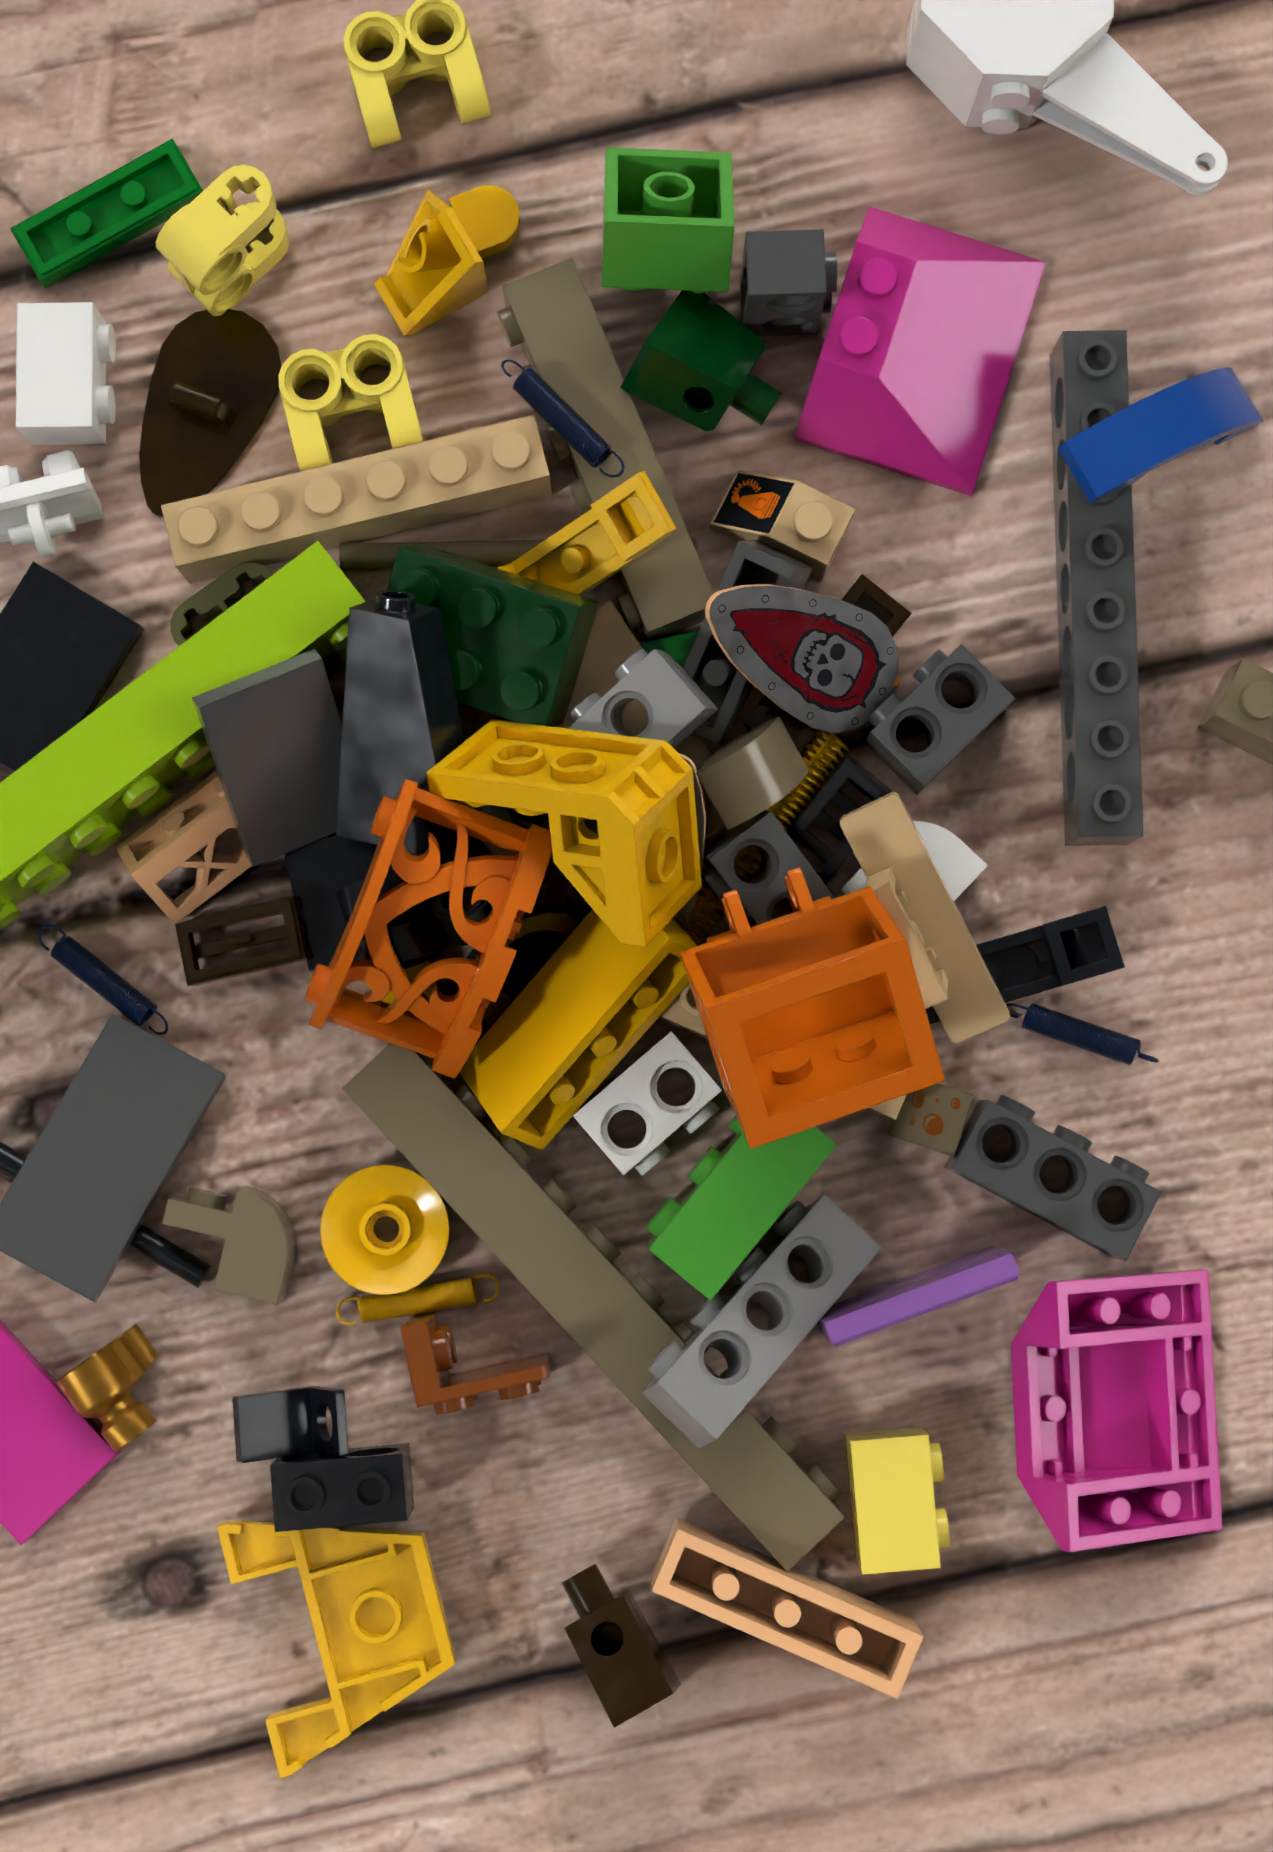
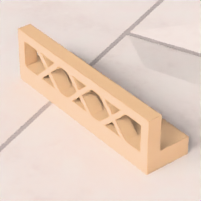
(173, 841)

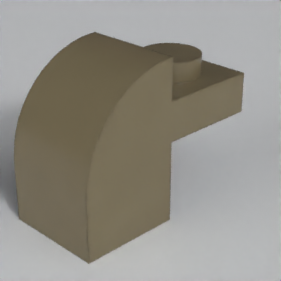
(749, 774)
(257, 1236)

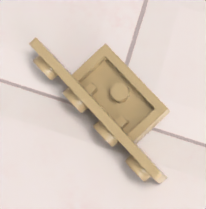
(915, 896)

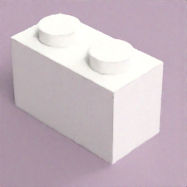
(63, 373)

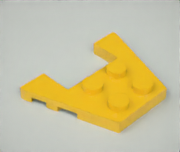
(371, 1617)

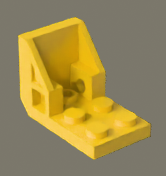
(635, 787)

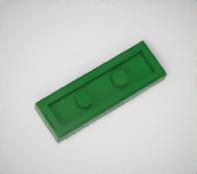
(107, 213)

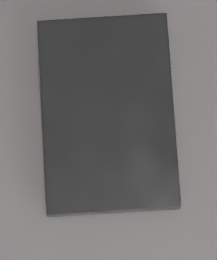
(276, 754)

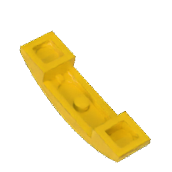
(599, 541)

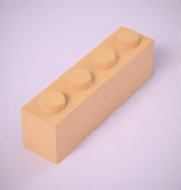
(786, 1607)

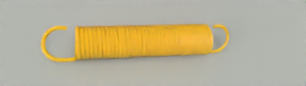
(418, 1300)

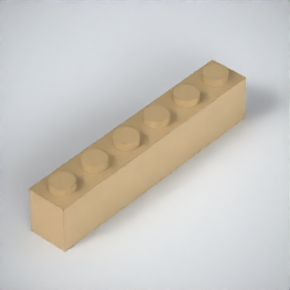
(358, 499)

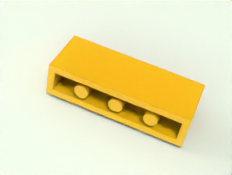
(573, 1027)

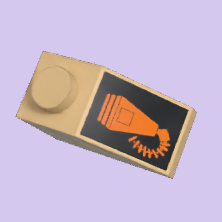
(785, 517)

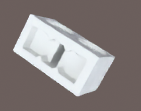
(638, 1092)

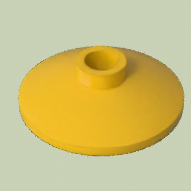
(351, 1236)

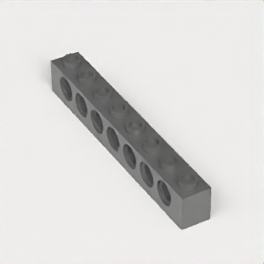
(1095, 605)

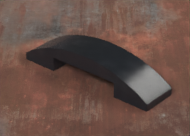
(1050, 955)

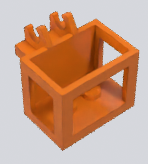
(811, 1012)

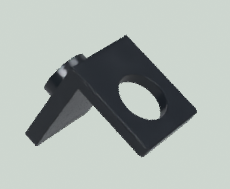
(289, 1423)

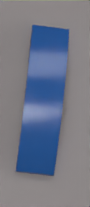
(1159, 431)

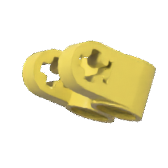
(412, 59)
(209, 244)
(346, 396)

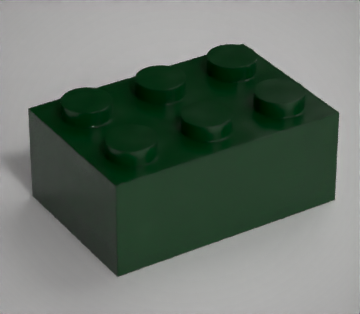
(506, 636)

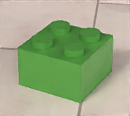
(667, 220)

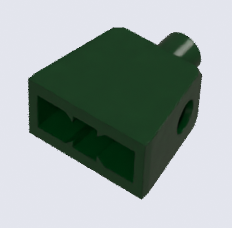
(701, 365)

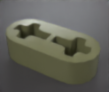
(215, 597)

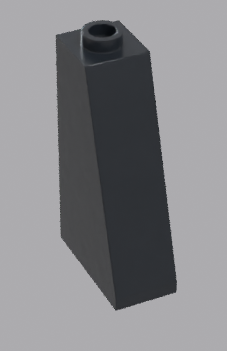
(395, 715)

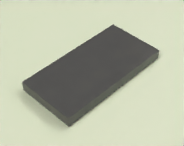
(104, 1156)

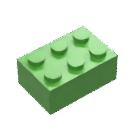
(733, 1204)

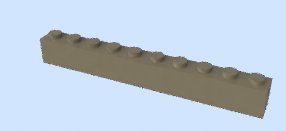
(586, 1291)

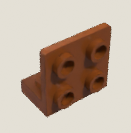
(431, 1354)

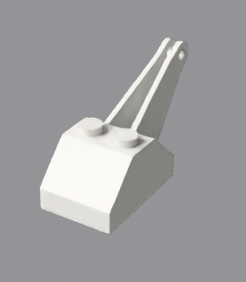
(1055, 62)

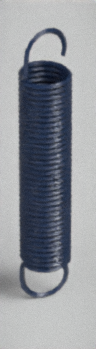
(562, 418)
(102, 979)
(1081, 1034)

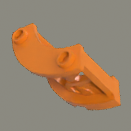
(441, 1024)

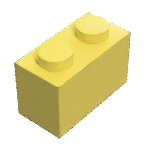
(895, 1501)

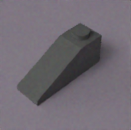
(707, 663)

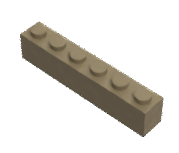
(570, 352)

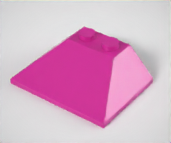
(919, 351)
(1119, 1409)

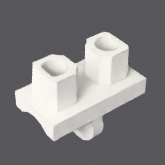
(46, 505)

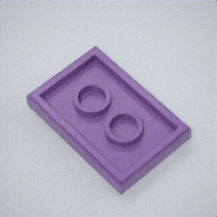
(918, 1294)

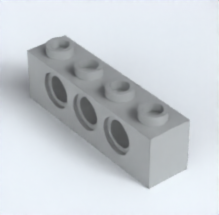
(673, 708)
(834, 1255)

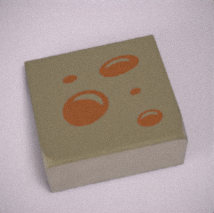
(933, 1118)

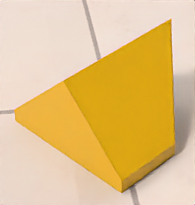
(432, 270)

